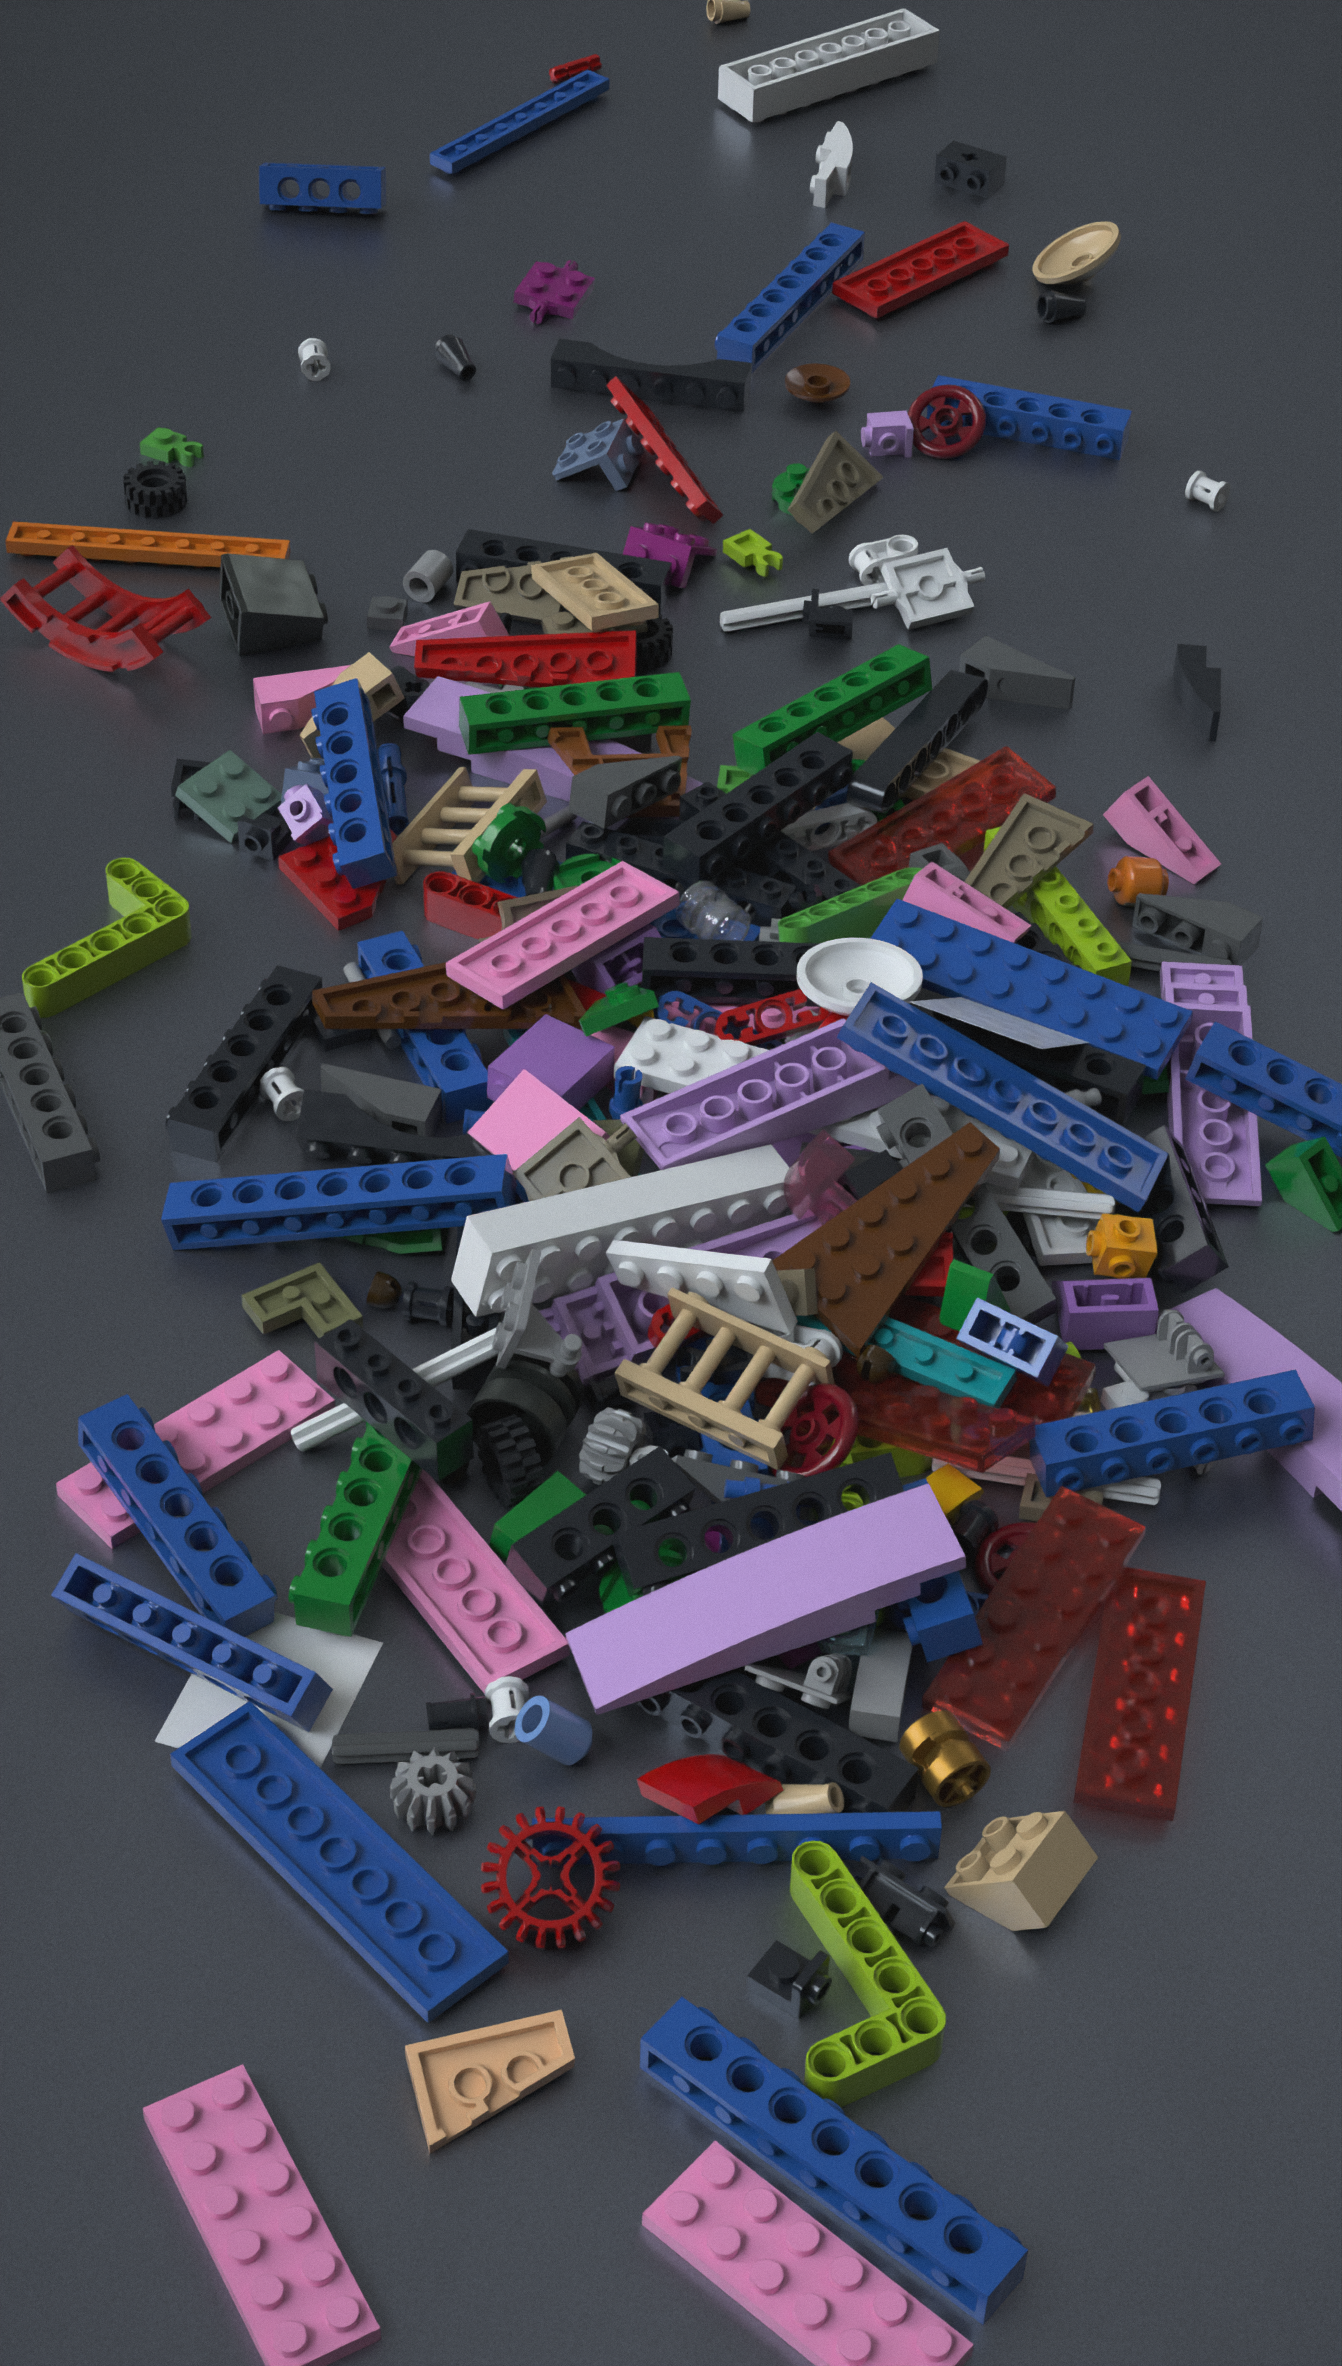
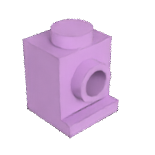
(888, 434)
(306, 814)

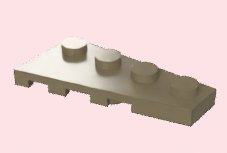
(832, 483)
(1026, 849)

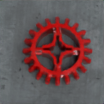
(518, 1845)

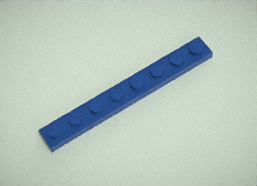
(519, 122)
(756, 1837)

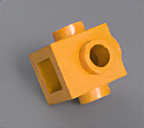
(1122, 1246)

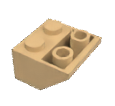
(1023, 1869)

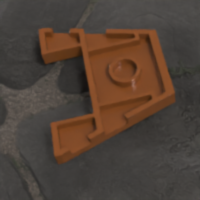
(575, 752)

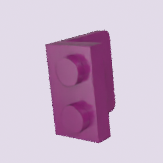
(668, 545)

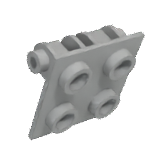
(1166, 1358)
(822, 1685)

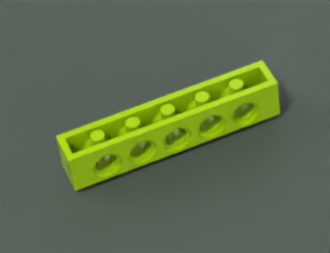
(1071, 925)

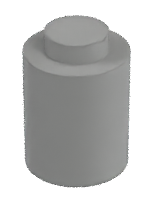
(428, 576)

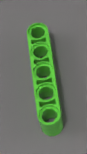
(848, 914)

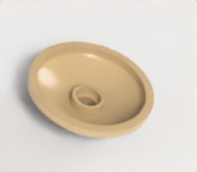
(1077, 254)

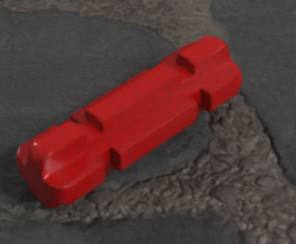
(573, 68)

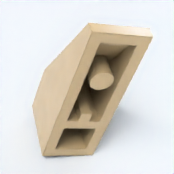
(377, 684)

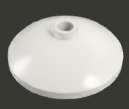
(842, 969)

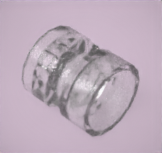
(711, 914)

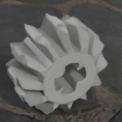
(610, 1444)
(432, 1791)

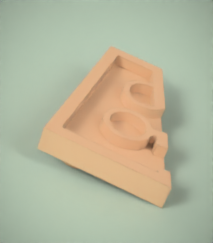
(484, 2071)

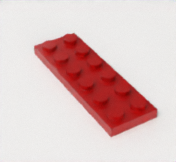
(920, 269)

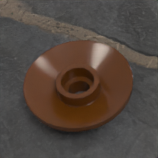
(817, 382)

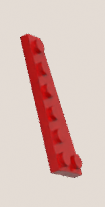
(655, 441)
(530, 659)

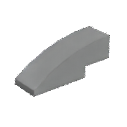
(881, 1686)

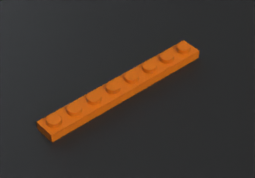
(137, 545)

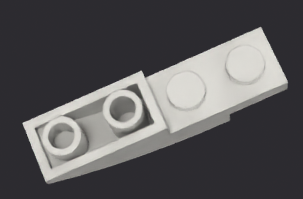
(834, 165)

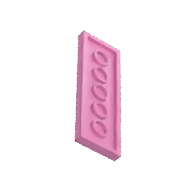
(562, 934)
(211, 1438)
(468, 1592)
(261, 2223)
(795, 2271)

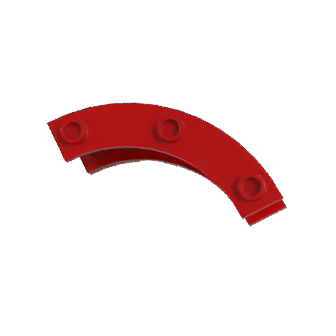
(105, 647)

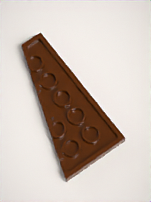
(433, 1001)
(887, 1237)

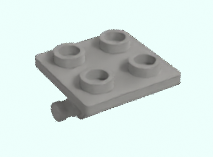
(526, 1330)

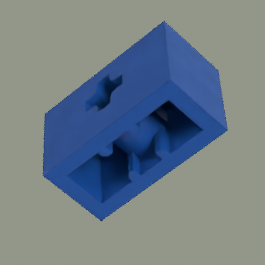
(1012, 1342)

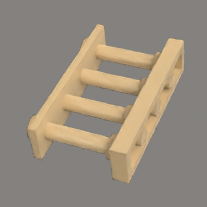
(452, 806)
(723, 1419)

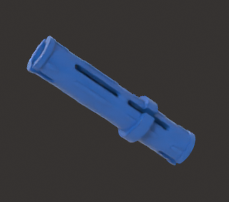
(390, 763)

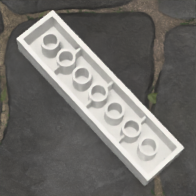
(828, 65)
(576, 1228)

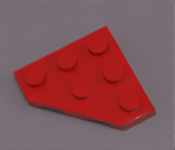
(315, 875)

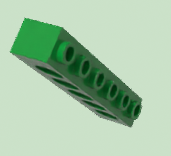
(601, 707)
(836, 707)
(354, 1536)

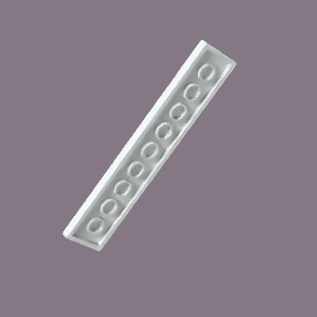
(680, 1056)

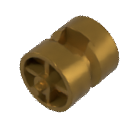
(946, 1759)

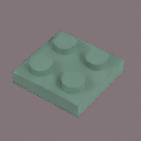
(227, 792)

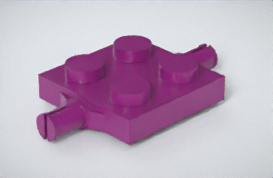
(554, 290)

